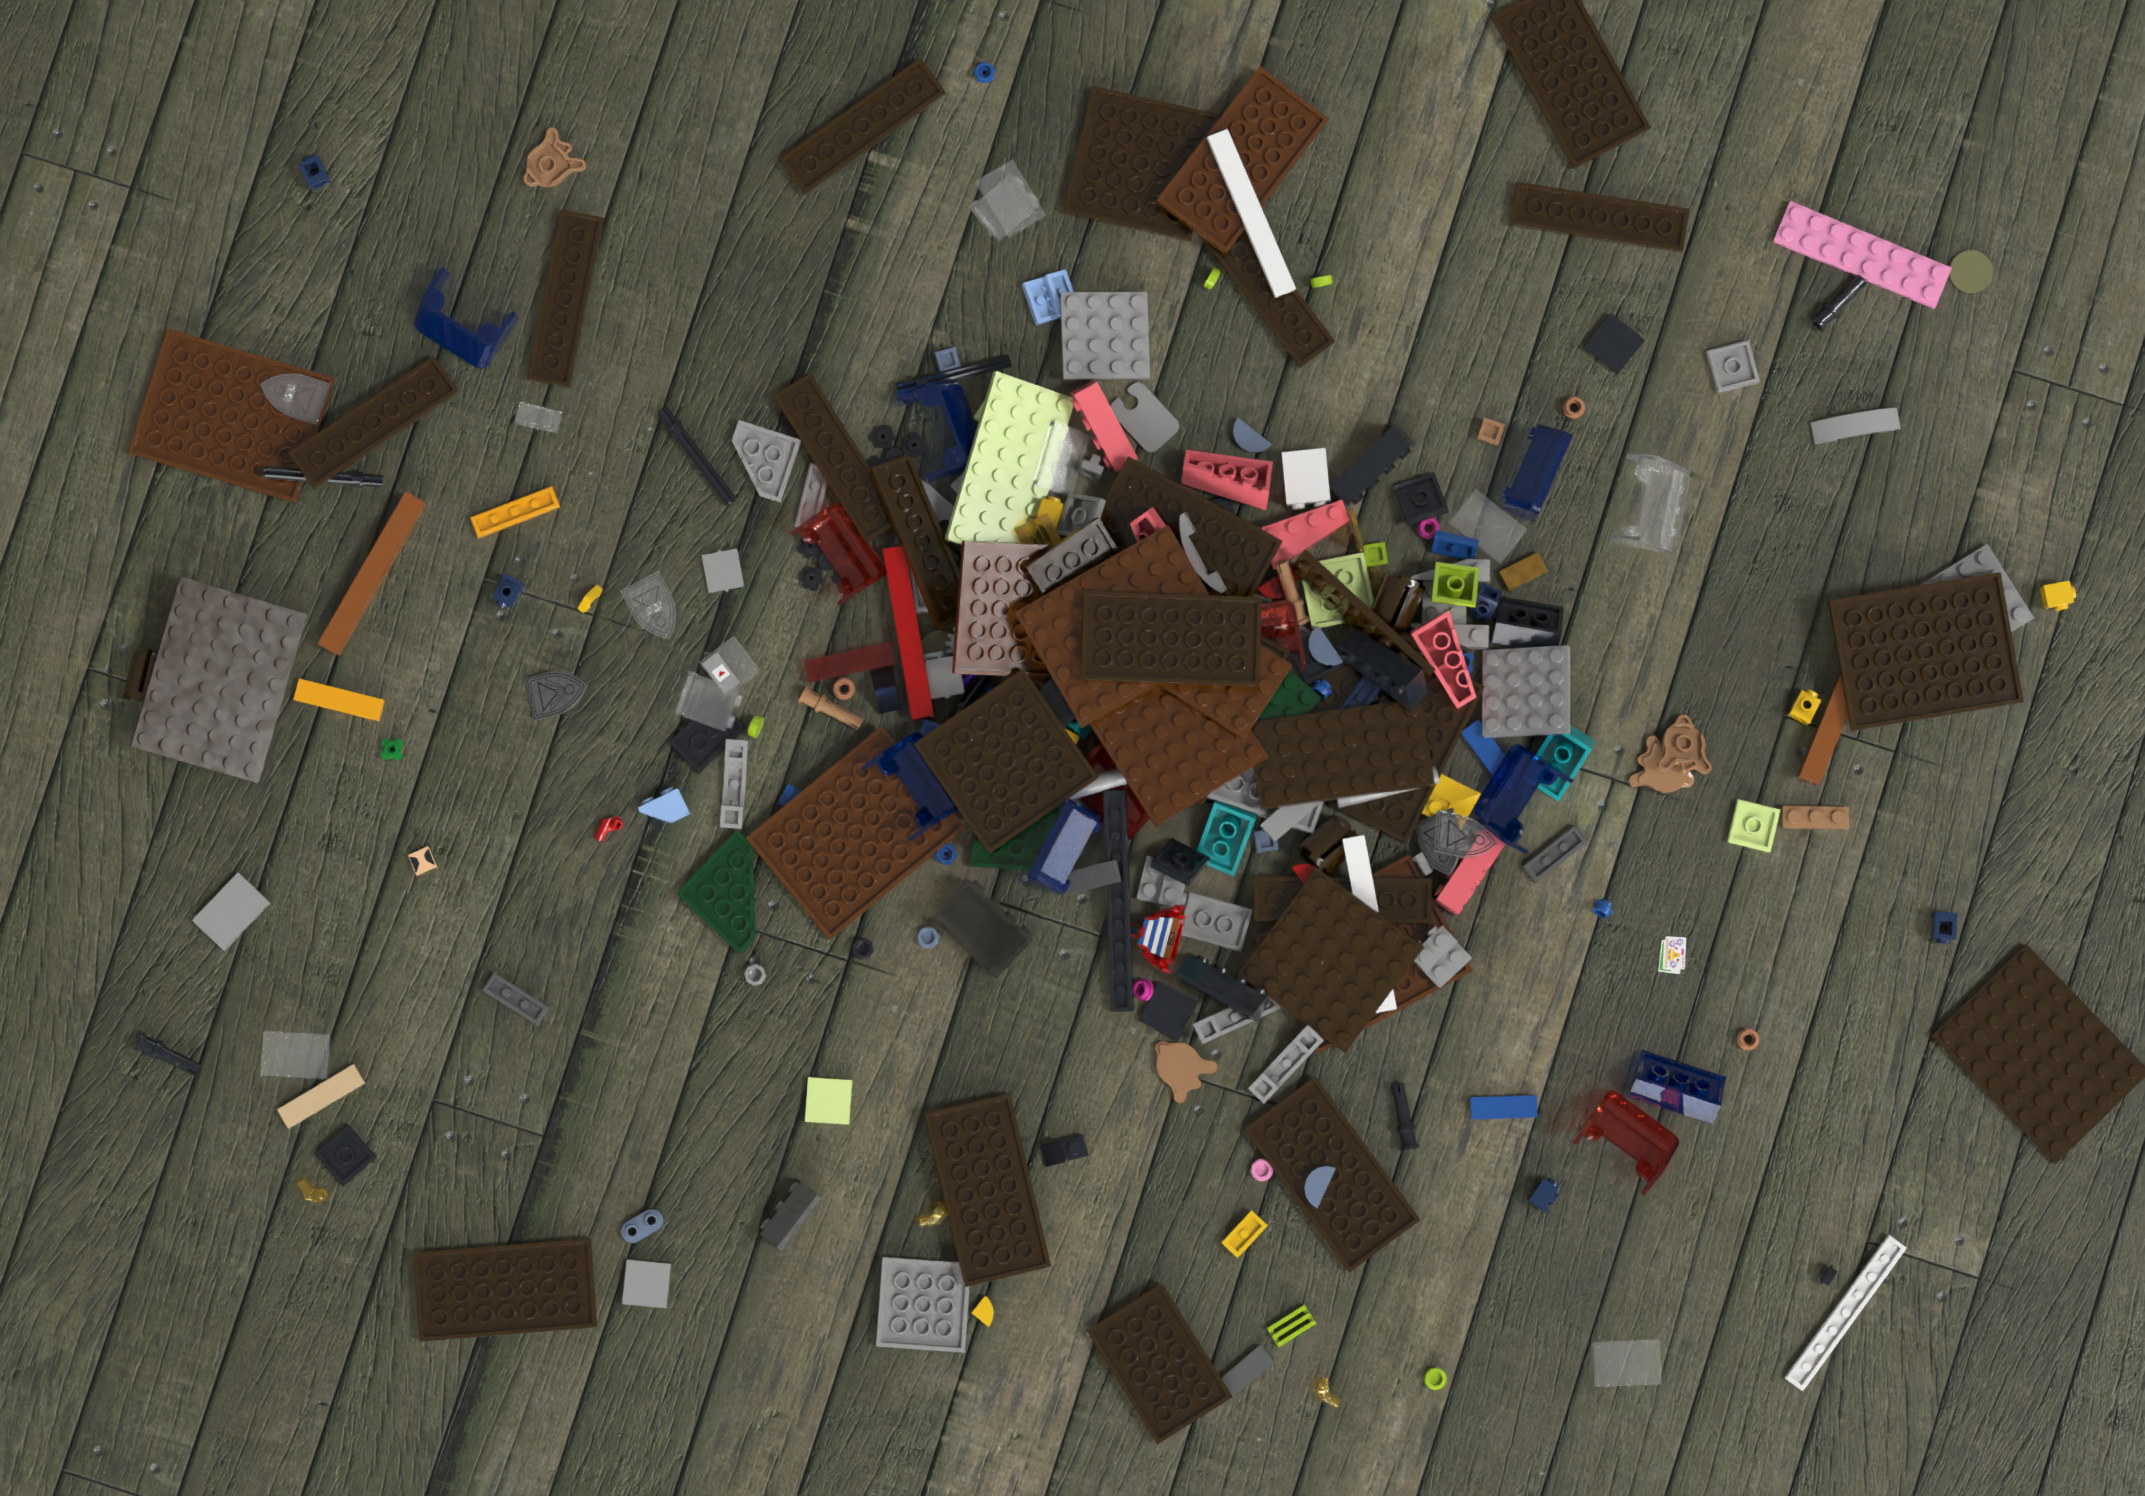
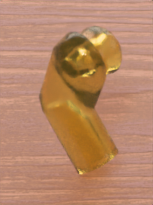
(1375, 576)
(312, 1194)
(1324, 1393)

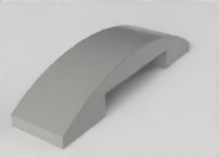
(1855, 425)
(1212, 579)
(734, 783)
(1226, 1021)
(1286, 1064)

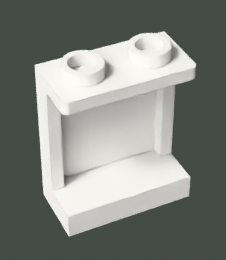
(1306, 478)

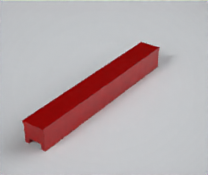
(908, 634)

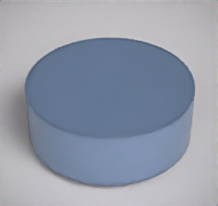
(928, 937)

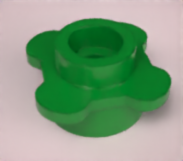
(396, 744)

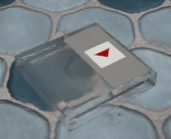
(730, 664)

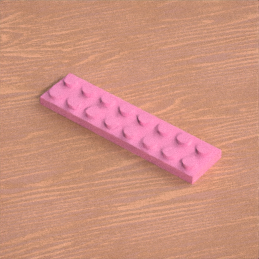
(1862, 254)

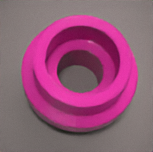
(1428, 535)
(1143, 989)

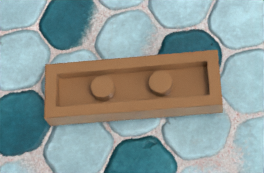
(1815, 817)

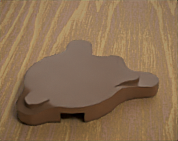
(550, 162)
(1683, 747)
(1650, 776)
(1180, 1066)

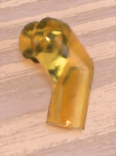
(936, 1217)

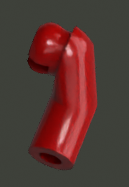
(608, 825)

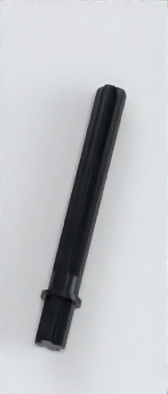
(954, 374)
(695, 454)
(344, 478)

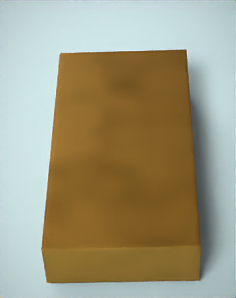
(1523, 571)

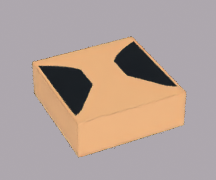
(422, 861)

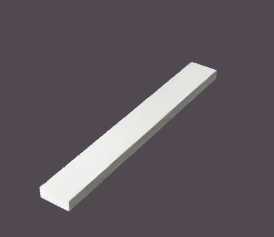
(1251, 213)
(1363, 887)
(1845, 1312)

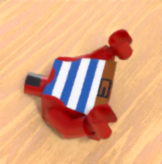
(1161, 936)

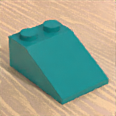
(1568, 754)
(1226, 836)

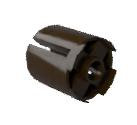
(1397, 601)
(139, 674)
(1325, 845)

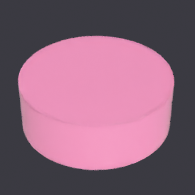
(1261, 1170)

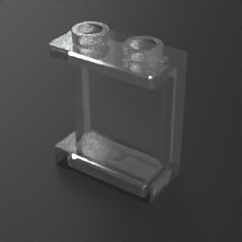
(1005, 207)
(708, 702)

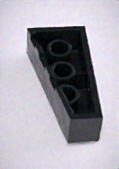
(1372, 465)
(1385, 669)

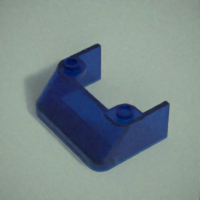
(472, 348)
(959, 418)
(1536, 472)
(918, 779)
(1511, 791)
(1064, 847)

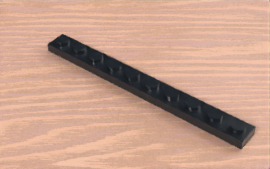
(1119, 902)

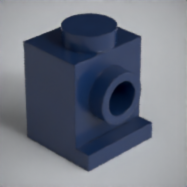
(314, 181)
(516, 590)
(1486, 602)
(1947, 919)
(1544, 1194)

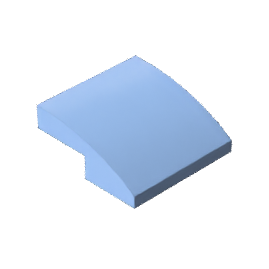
(1044, 295)

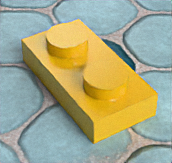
(1244, 1234)

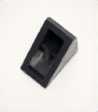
(885, 690)

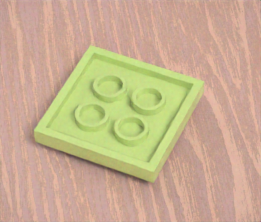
(1353, 574)

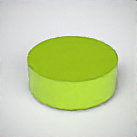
(1212, 278)
(1321, 281)
(755, 726)
(1435, 1378)

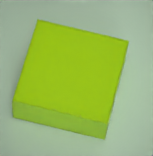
(1375, 554)

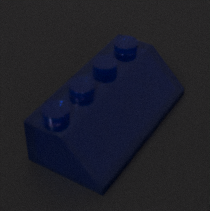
(1677, 1087)

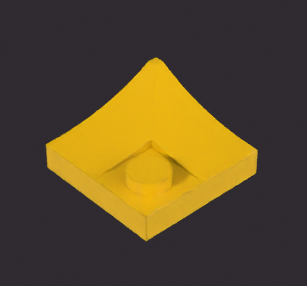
(1449, 795)

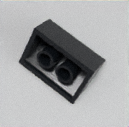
(1527, 623)

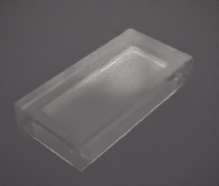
(538, 417)

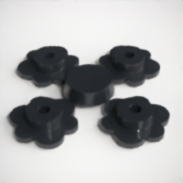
(895, 452)
(823, 563)

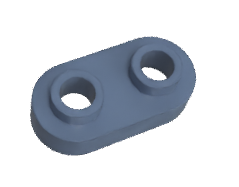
(642, 1226)

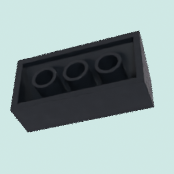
(1223, 988)

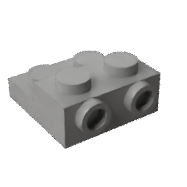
(1078, 511)
(1160, 888)
(1441, 956)

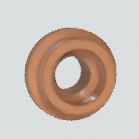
(1580, 405)
(840, 682)
(1753, 1034)

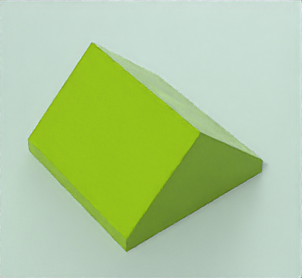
(1455, 584)

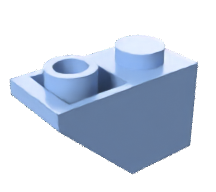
(668, 807)

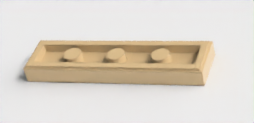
(321, 1096)

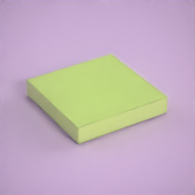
(1753, 825)
(828, 1101)

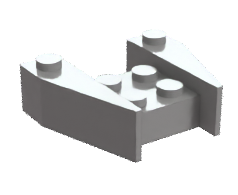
(1469, 636)

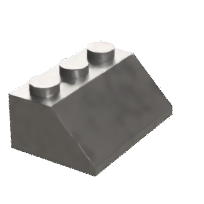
(790, 1214)

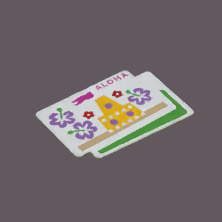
(1672, 955)

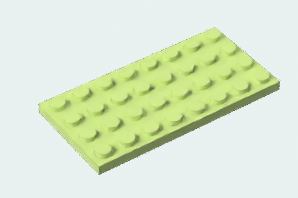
(1003, 461)

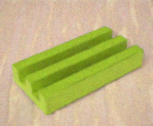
(1307, 1316)

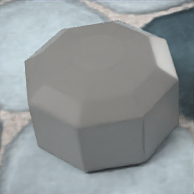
(755, 974)

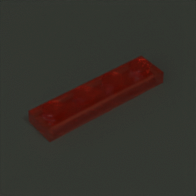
(849, 662)

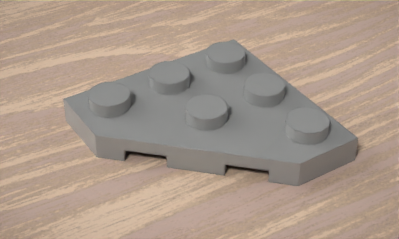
(766, 457)

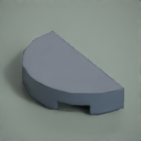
(1249, 439)
(1322, 649)
(1317, 1183)

